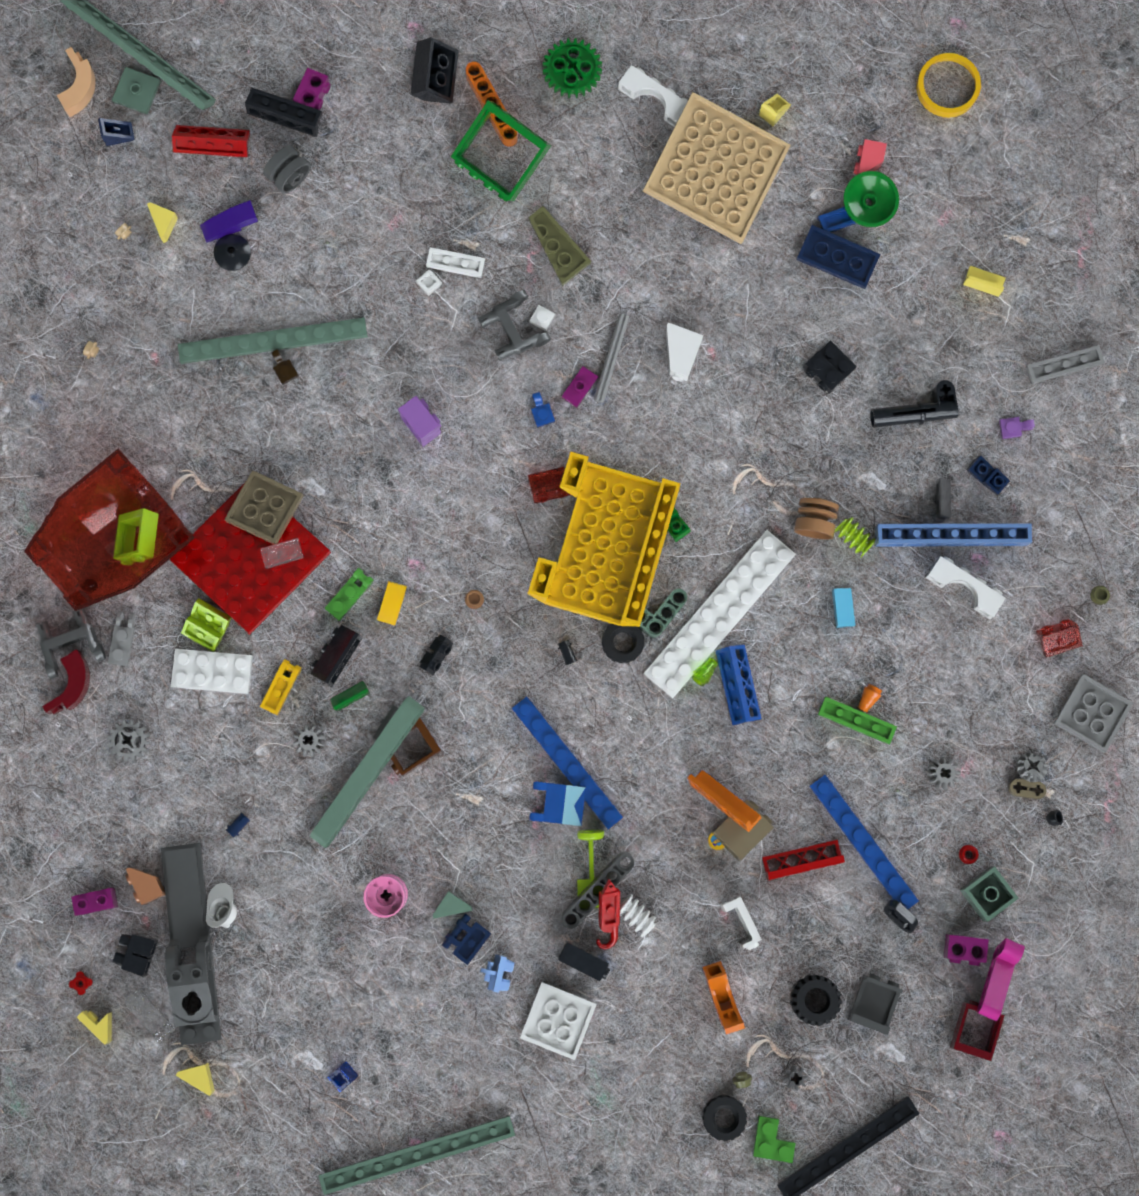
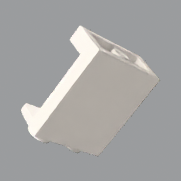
(739, 906)

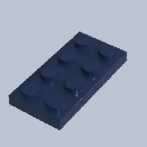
(838, 257)

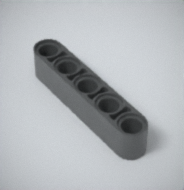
(587, 893)

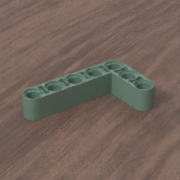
(658, 619)

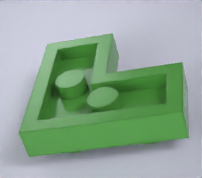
(768, 1146)

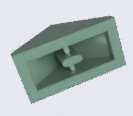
(451, 905)

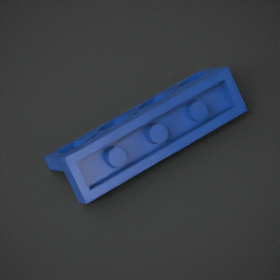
(735, 684)

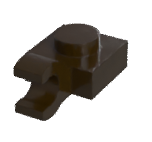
(284, 369)

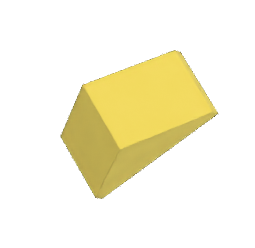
(774, 109)
(163, 219)
(198, 1077)

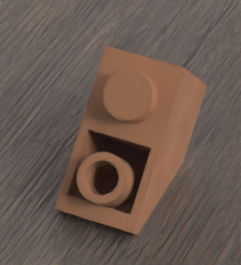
(146, 886)

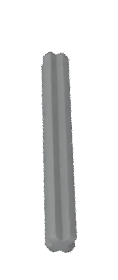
(611, 358)

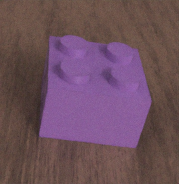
(419, 420)

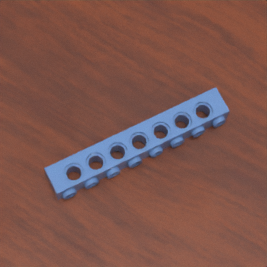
(952, 535)

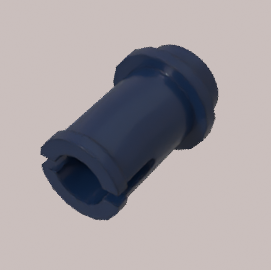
(237, 825)

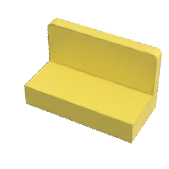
(984, 281)

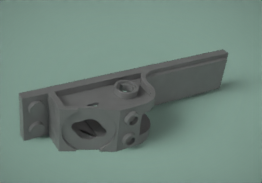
(188, 928)

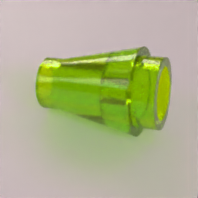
(704, 672)

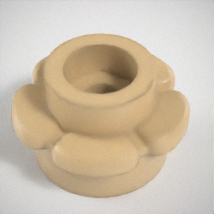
(123, 231)
(91, 349)

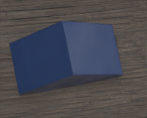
(115, 131)

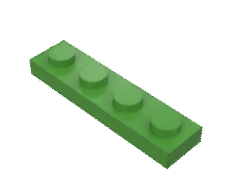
(857, 720)

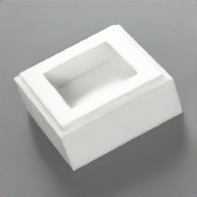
(428, 282)

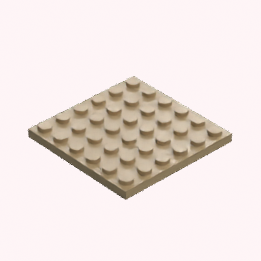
(716, 168)

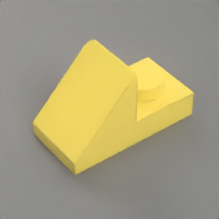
(101, 1029)

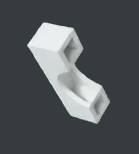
(637, 83)
(986, 600)

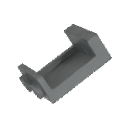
(875, 1003)

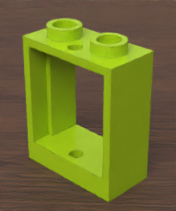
(125, 536)

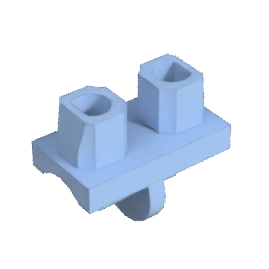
(495, 971)

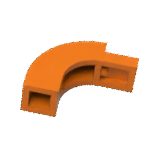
(723, 998)

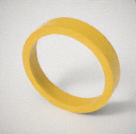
(942, 111)

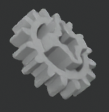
(135, 735)

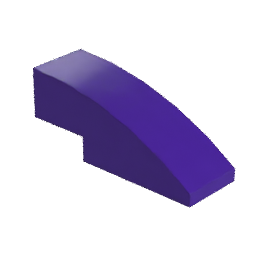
(229, 221)

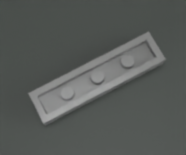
(1065, 364)

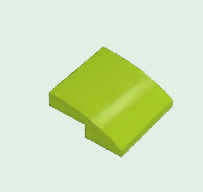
(206, 625)

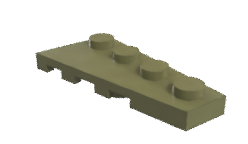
(560, 249)

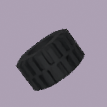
(798, 1000)

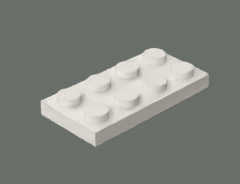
(211, 671)

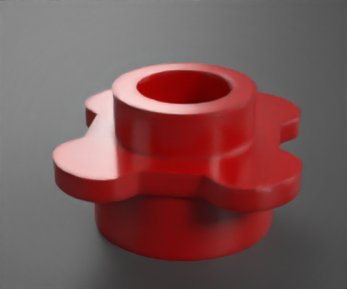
(81, 989)

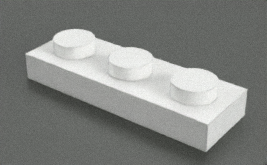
(455, 262)

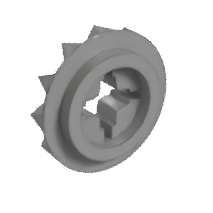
(1032, 775)

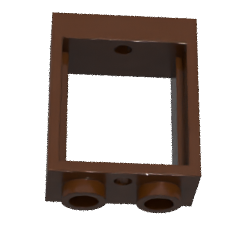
(397, 767)

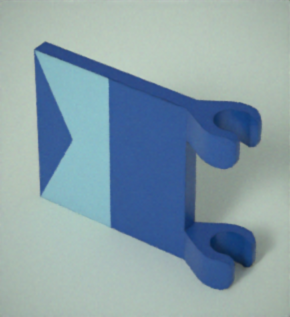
(562, 804)

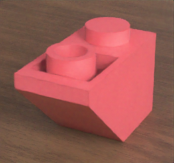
(871, 156)

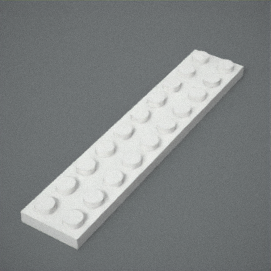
(719, 614)

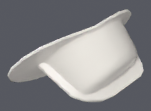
(220, 906)

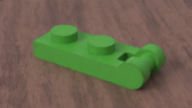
(348, 595)

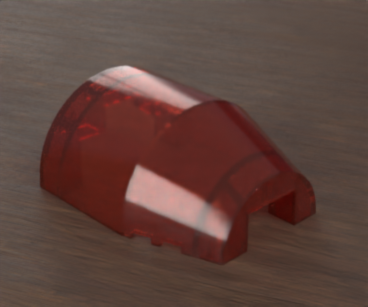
(81, 529)

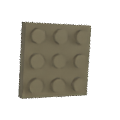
(264, 507)

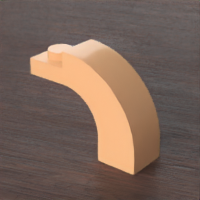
(83, 88)

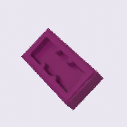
(579, 387)

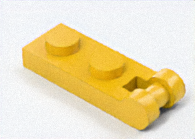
(280, 687)

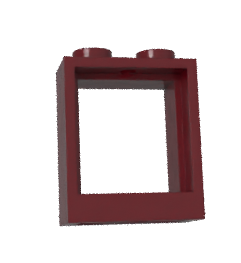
(992, 1040)

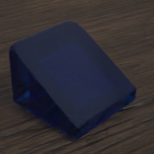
(343, 1076)

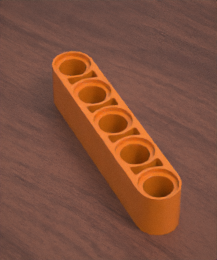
(490, 94)

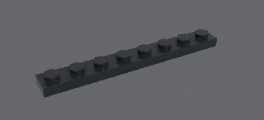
(849, 1148)

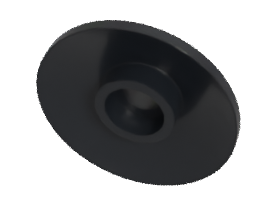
(235, 260)

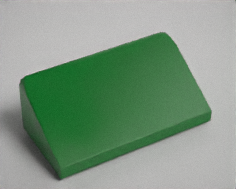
(349, 696)

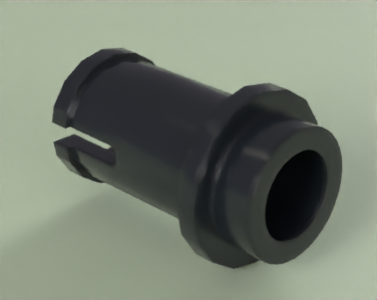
(567, 652)

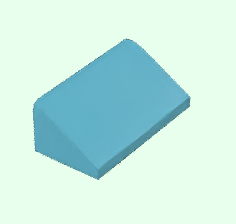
(843, 607)

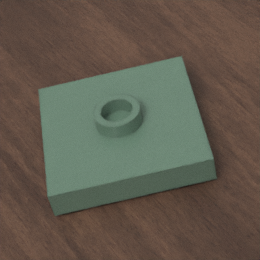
(136, 90)

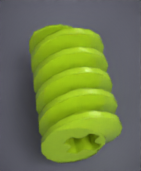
(855, 536)

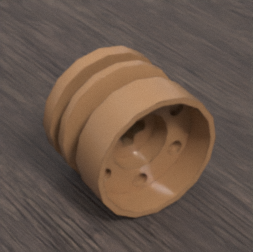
(816, 523)

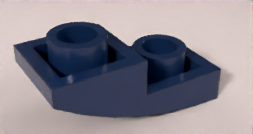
(987, 475)

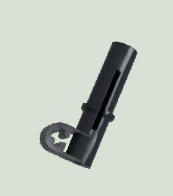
(920, 411)

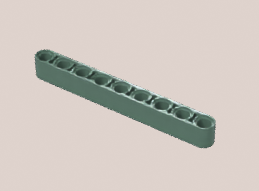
(367, 772)

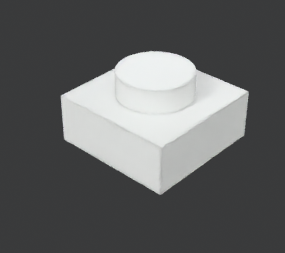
(542, 318)

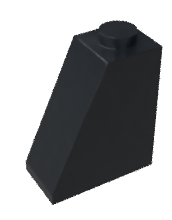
(584, 962)

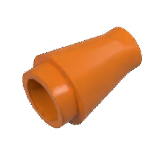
(869, 697)

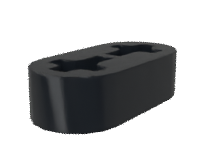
(901, 916)

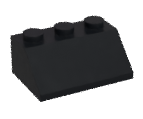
(434, 71)
(335, 655)

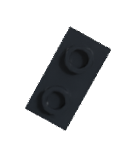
(441, 648)

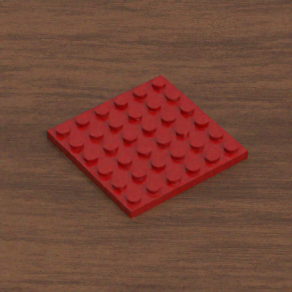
(232, 571)

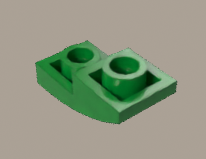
(677, 527)

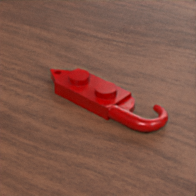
(609, 913)

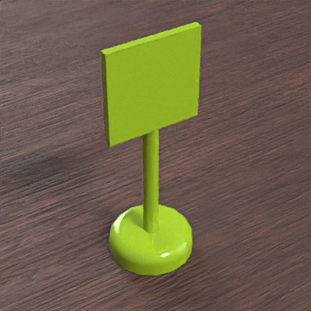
(589, 835)

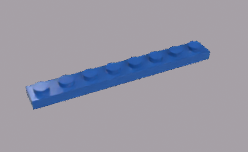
(567, 762)
(863, 842)

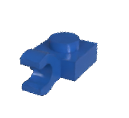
(542, 413)

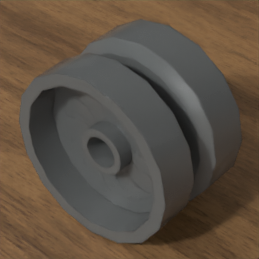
(287, 169)

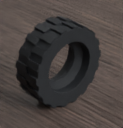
(622, 656)
(739, 1118)

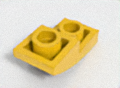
(391, 603)

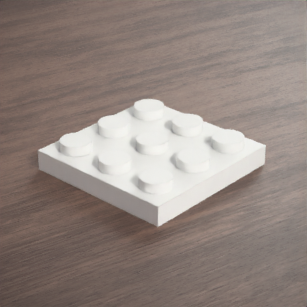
(558, 1021)

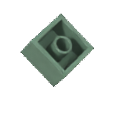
(989, 894)

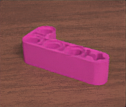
(998, 978)

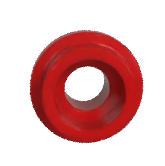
(974, 856)

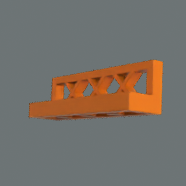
(724, 800)

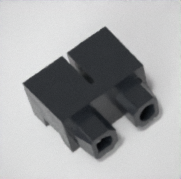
(130, 961)

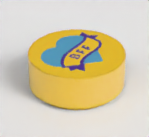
(714, 843)

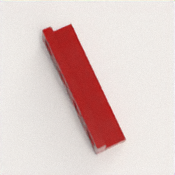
(211, 141)
(790, 870)

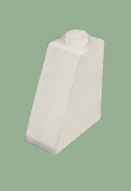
(681, 350)

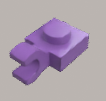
(1012, 427)

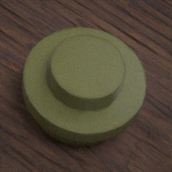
(1100, 595)
(742, 1079)

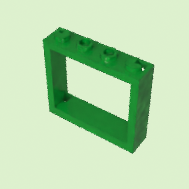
(475, 172)

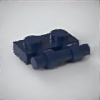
(470, 943)

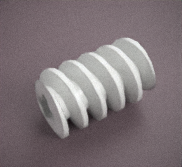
(637, 915)

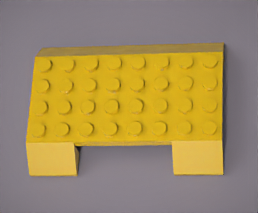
(608, 544)

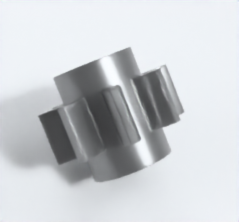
(791, 1074)

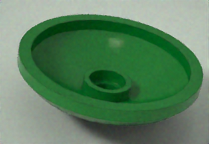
(881, 193)

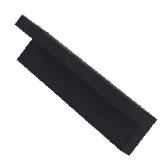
(283, 112)

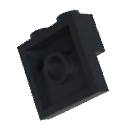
(829, 367)

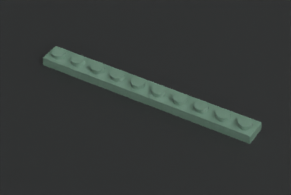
(141, 53)
(272, 340)
(416, 1155)

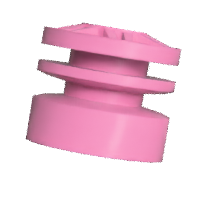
(380, 905)

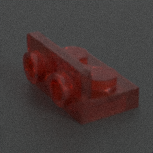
(546, 485)
(1059, 637)

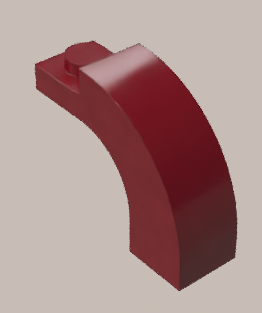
(77, 685)

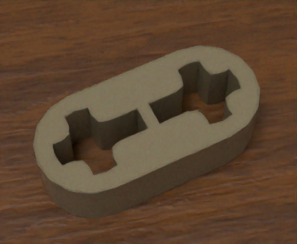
(1026, 793)

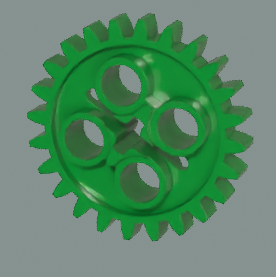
(585, 58)

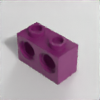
(306, 89)
(94, 901)
(966, 945)

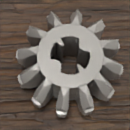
(307, 747)
(943, 765)

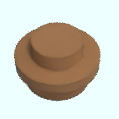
(474, 599)

